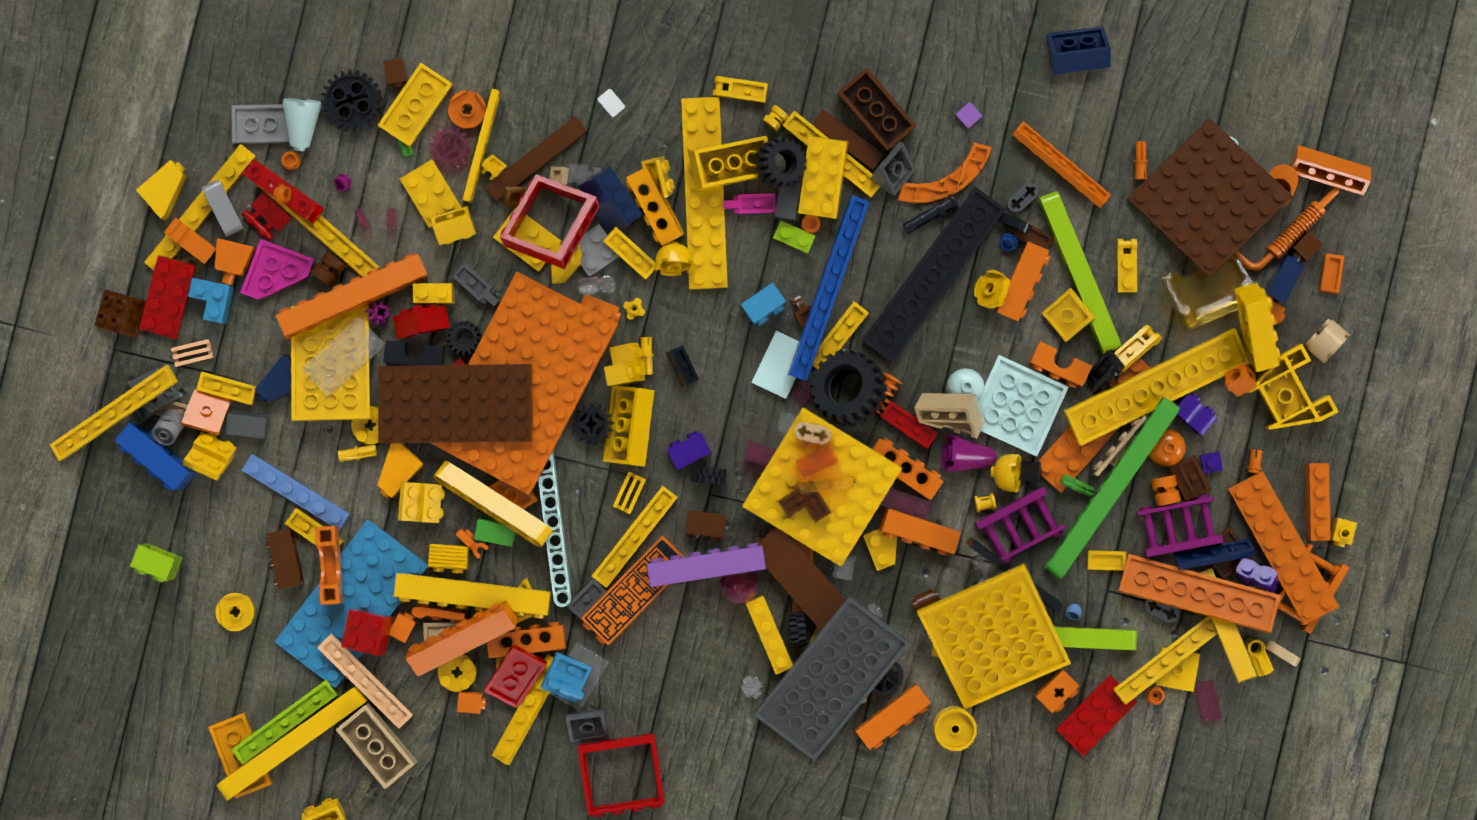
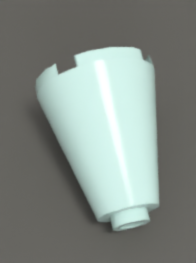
(300, 121)

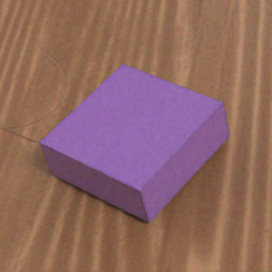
(968, 115)

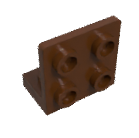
(120, 313)

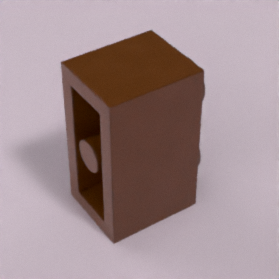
(705, 524)

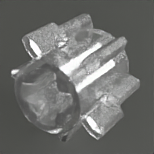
(752, 686)

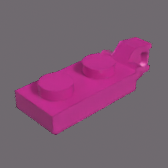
(752, 203)

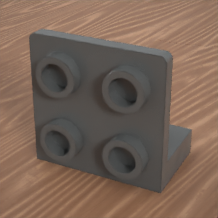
(146, 412)

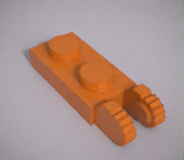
(439, 612)

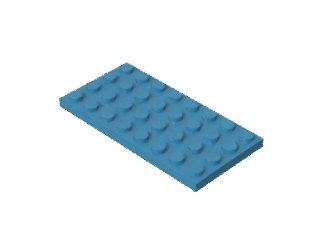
(368, 584)

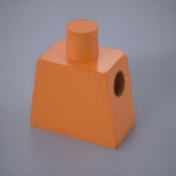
(233, 259)

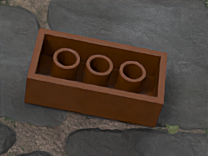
(876, 110)

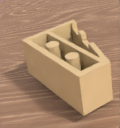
(950, 411)

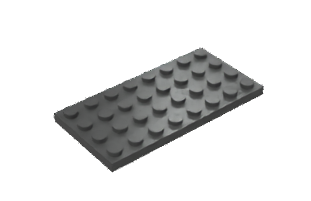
(831, 677)

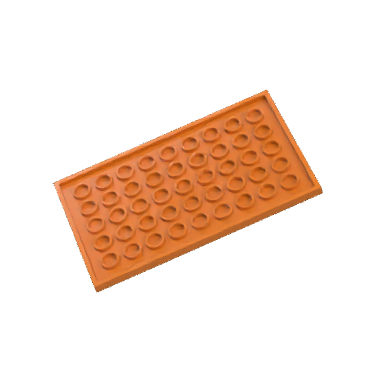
(564, 348)

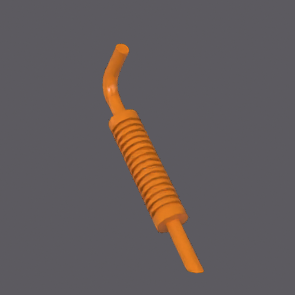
(1292, 233)

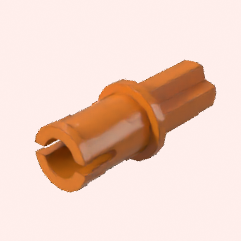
(1140, 162)

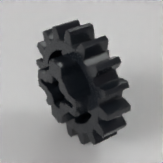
(593, 431)

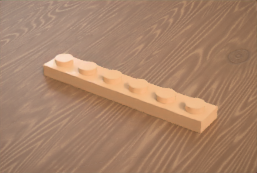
(365, 681)

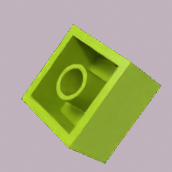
(157, 562)

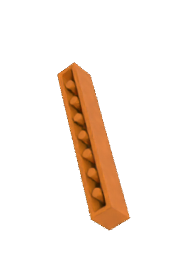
(351, 296)

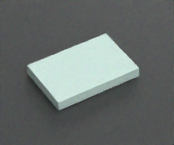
(776, 364)

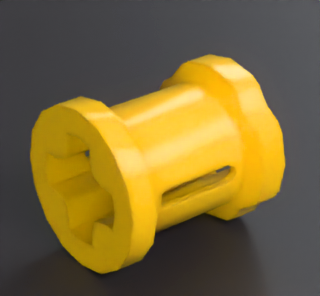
(985, 502)

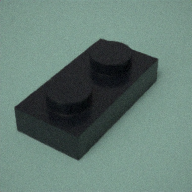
(682, 366)

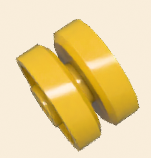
(951, 717)

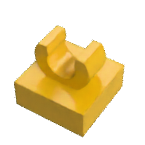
(494, 166)

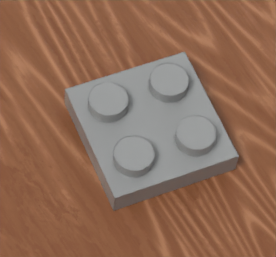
(595, 252)

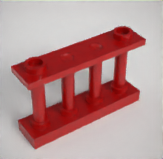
(270, 181)

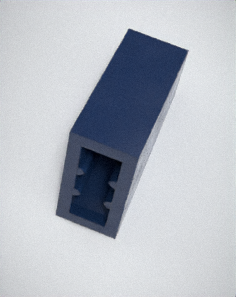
(1284, 279)
(277, 382)

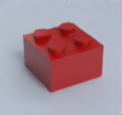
(366, 632)

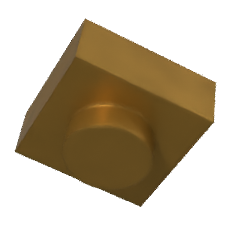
(512, 196)

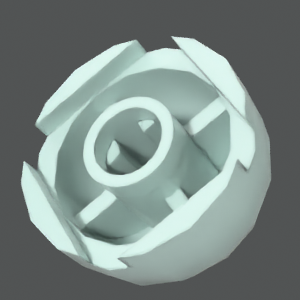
(965, 382)

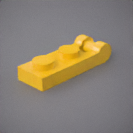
(740, 89)
(1126, 266)
(1137, 346)

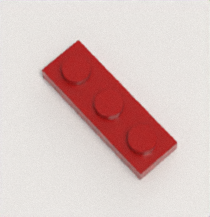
(908, 424)

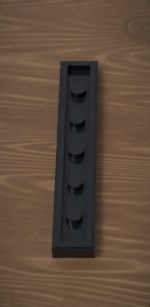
(1004, 566)

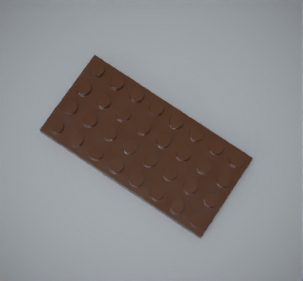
(455, 403)

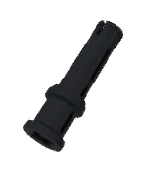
(938, 210)

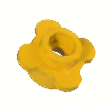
(638, 312)

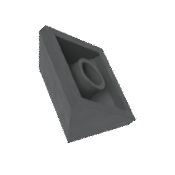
(894, 170)
(587, 725)

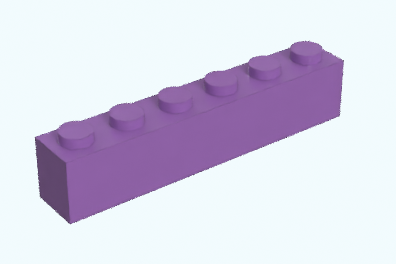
(706, 566)

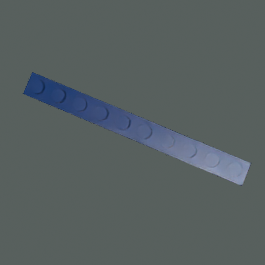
(828, 288)

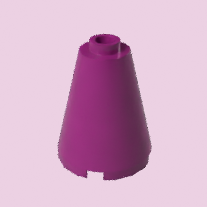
(965, 454)

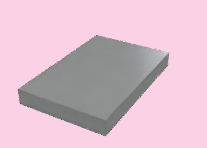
(259, 124)

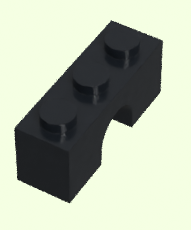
(396, 355)

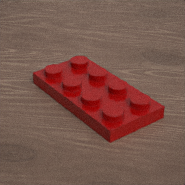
(167, 297)
(1094, 716)

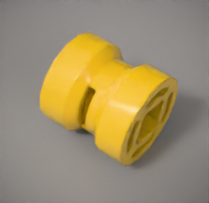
(775, 118)

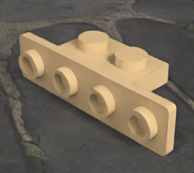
(1114, 453)

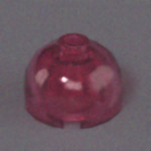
(739, 587)

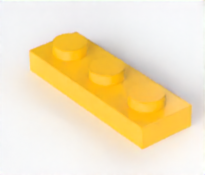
(630, 252)
(226, 388)
(304, 525)

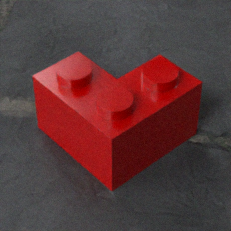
(421, 320)

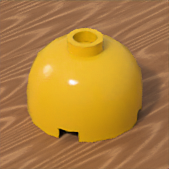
(673, 259)
(1007, 472)

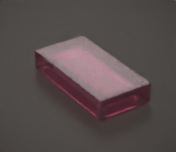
(1207, 700)

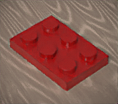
(515, 676)

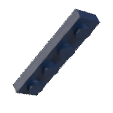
(1214, 554)

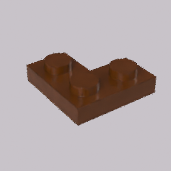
(811, 501)

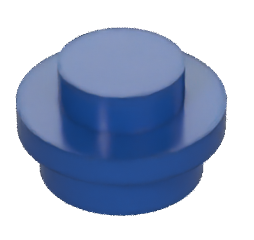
(1009, 242)

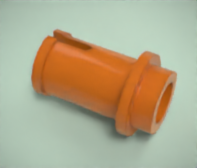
(1255, 463)

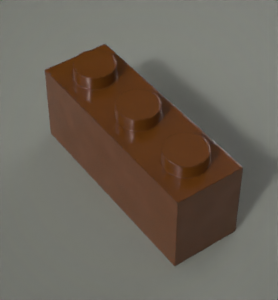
(284, 559)

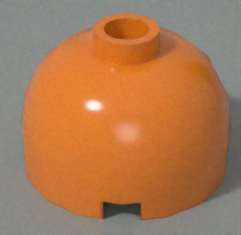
(1168, 449)

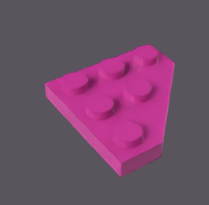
(274, 270)

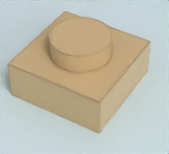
(559, 174)

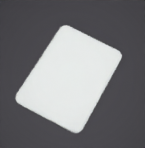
(611, 102)

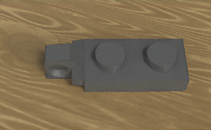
(475, 284)

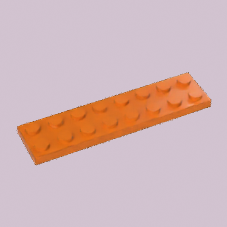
(1067, 456)
(1283, 548)
(1199, 593)

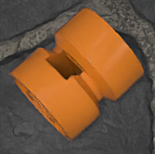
(1166, 497)

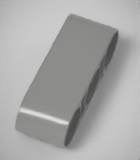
(222, 208)

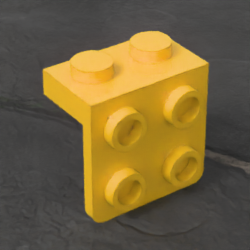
(660, 169)

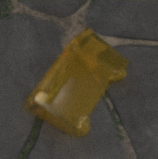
(1202, 298)

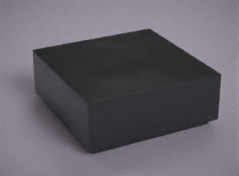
(1031, 471)

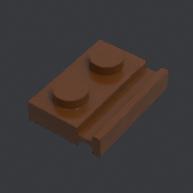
(1190, 478)

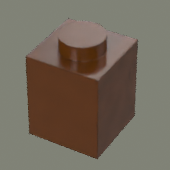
(396, 72)
(1306, 247)

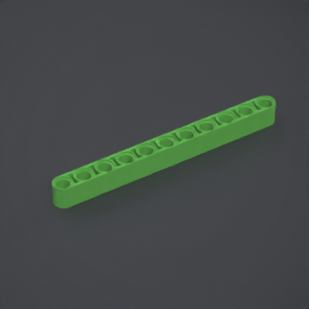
(1111, 488)

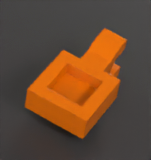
(468, 538)

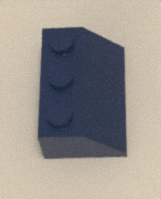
(1079, 50)
(615, 203)

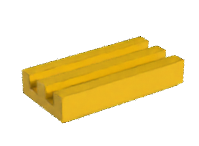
(636, 477)

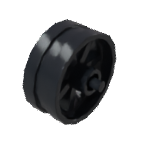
(887, 676)

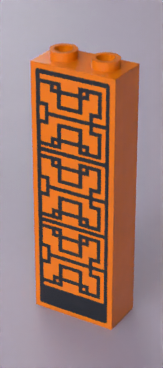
(627, 596)

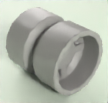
(168, 427)

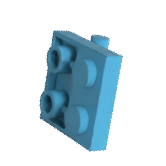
(566, 677)

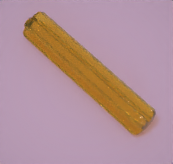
(828, 484)

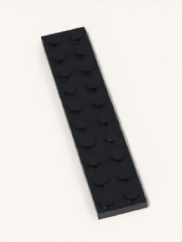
(933, 274)

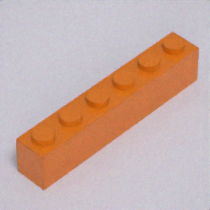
(461, 638)

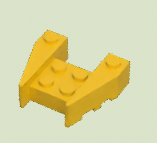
(1286, 395)

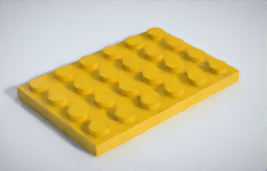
(308, 402)

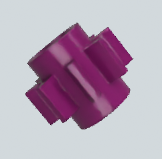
(383, 310)

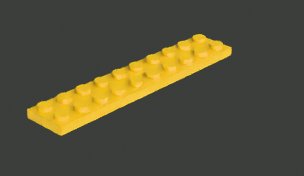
(704, 207)
(1144, 391)

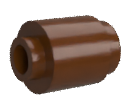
(925, 599)

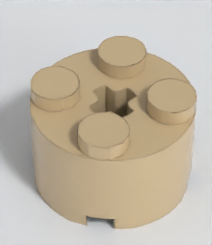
(1328, 340)

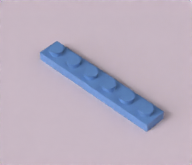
(295, 491)

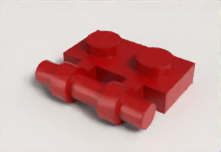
(271, 212)

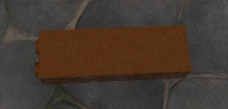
(800, 576)

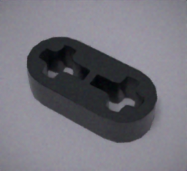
(1015, 223)

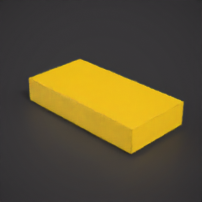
(1106, 560)

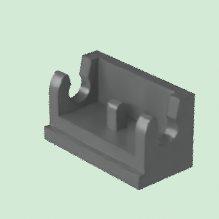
(788, 202)
(247, 424)

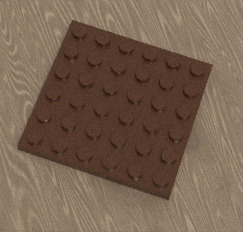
(1209, 197)

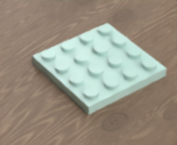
(1019, 405)

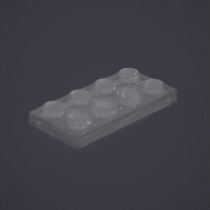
(343, 357)

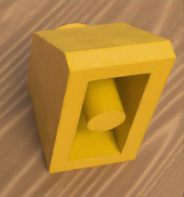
(562, 275)

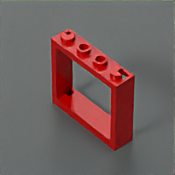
(574, 235)
(634, 805)

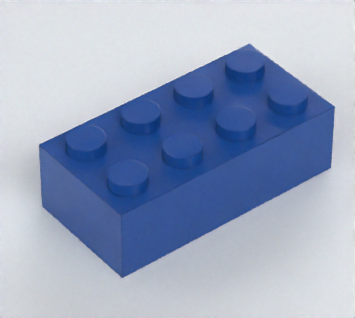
(156, 457)

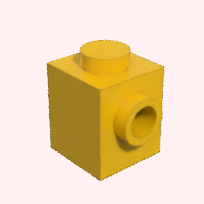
(1342, 532)

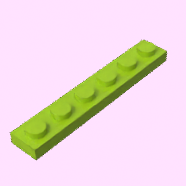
(284, 722)

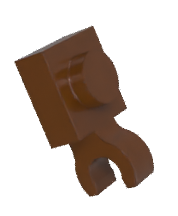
(802, 311)

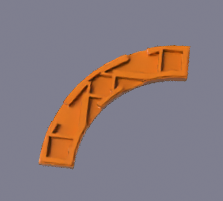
(950, 184)

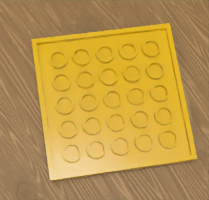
(849, 506)
(994, 636)

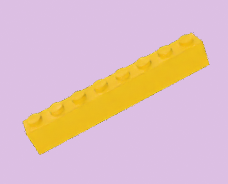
(471, 594)

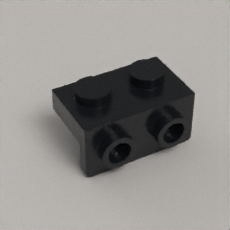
(1105, 371)

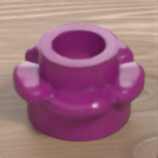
(342, 182)

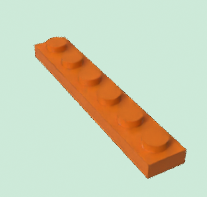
(1061, 164)

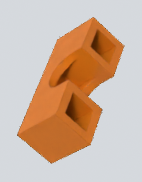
(1074, 374)

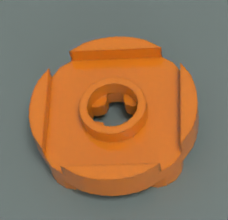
(457, 105)

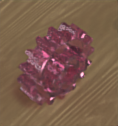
(446, 155)

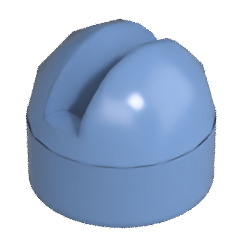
(1073, 612)

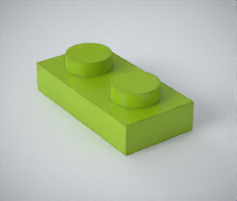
(794, 237)

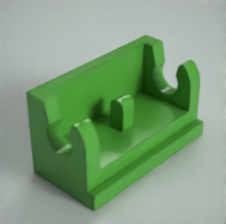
(493, 531)

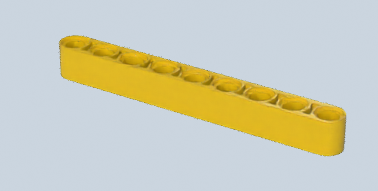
(291, 743)

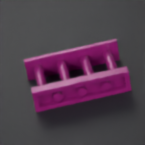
(1020, 506)
(1173, 545)

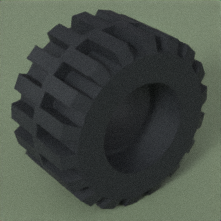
(766, 163)

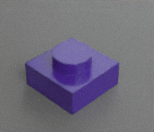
(1211, 462)

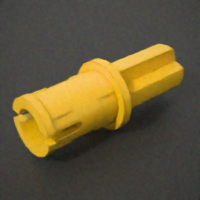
(646, 347)
(357, 453)

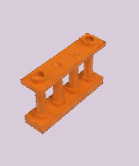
(1337, 574)

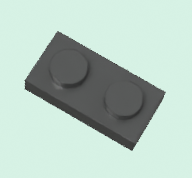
(586, 598)

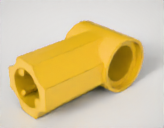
(1259, 657)

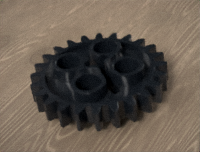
(347, 83)

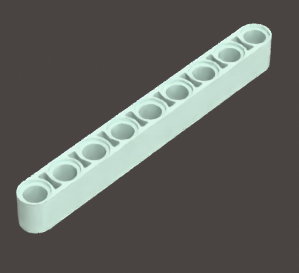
(558, 530)

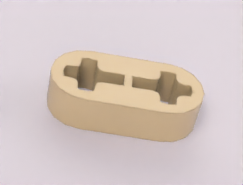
(811, 437)
(1282, 653)

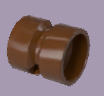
(327, 275)

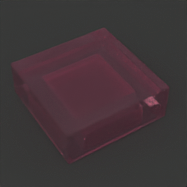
(361, 215)
(391, 222)

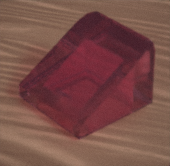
(801, 392)

